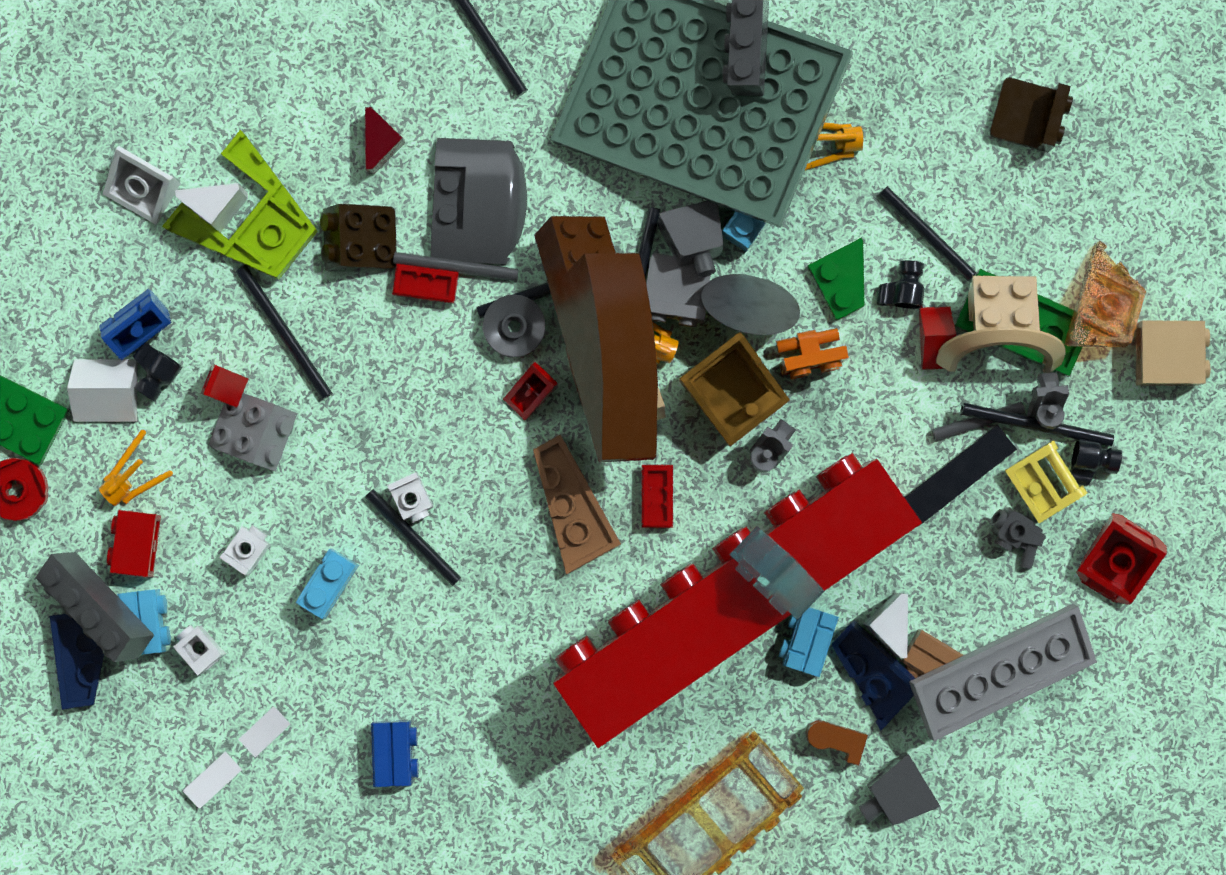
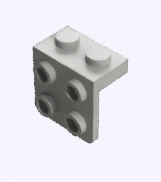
(675, 291)
(253, 431)

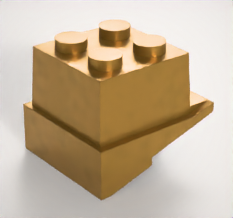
(734, 389)

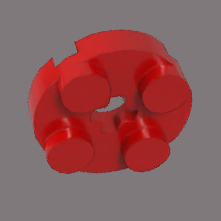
(34, 493)

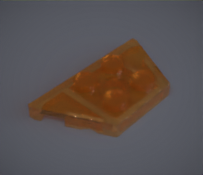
(1106, 304)

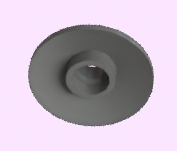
(510, 309)

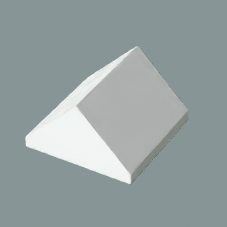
(139, 185)
(214, 203)
(103, 390)
(890, 624)

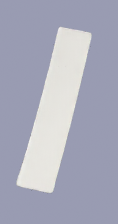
(225, 768)

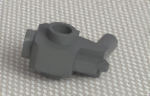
(1015, 531)

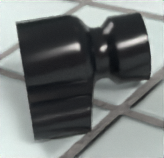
(907, 291)
(160, 370)
(1089, 457)

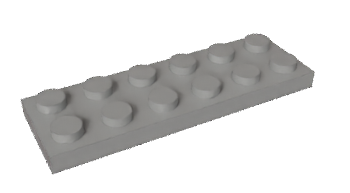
(1003, 672)

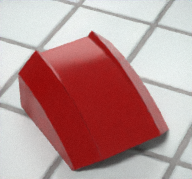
(1121, 560)

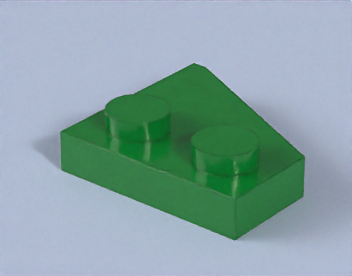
(841, 279)

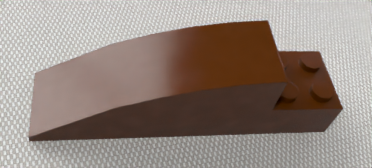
(606, 332)

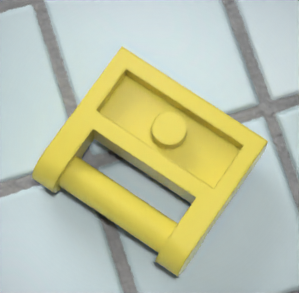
(1036, 487)

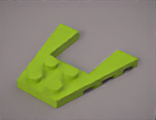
(269, 235)

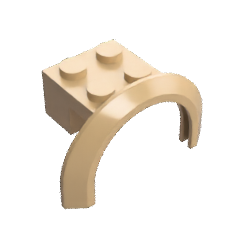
(1003, 314)

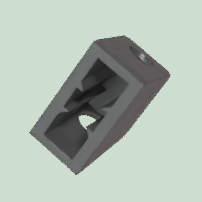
(693, 235)
(899, 793)

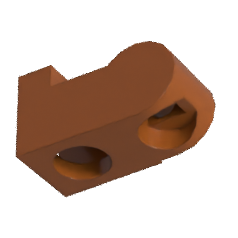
(829, 735)

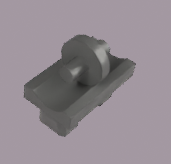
(1048, 401)
(771, 446)

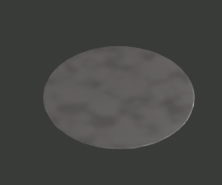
(750, 304)

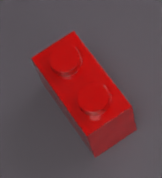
(134, 543)

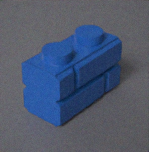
(135, 324)
(393, 753)

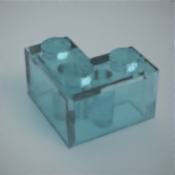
(776, 574)

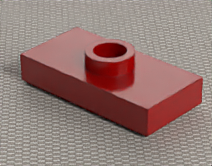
(425, 283)
(657, 496)

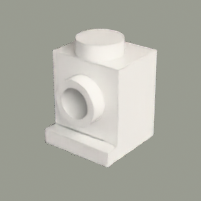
(402, 488)
(240, 561)
(198, 662)

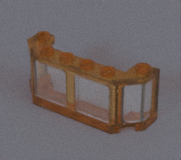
(714, 815)

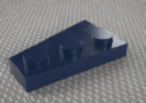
(77, 662)
(875, 671)

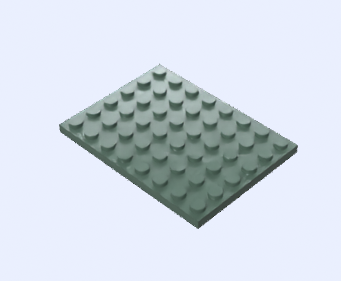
(660, 107)

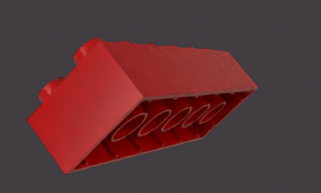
(721, 611)

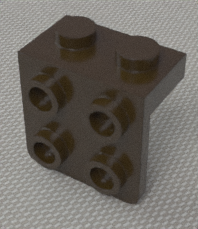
(1031, 114)
(358, 236)

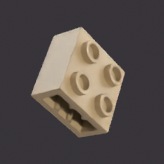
(1171, 353)

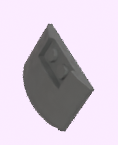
(477, 200)

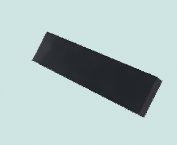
(960, 473)

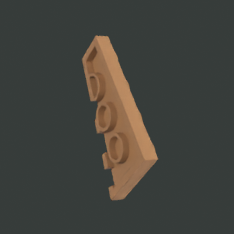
(575, 512)

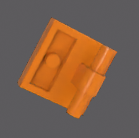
(810, 353)

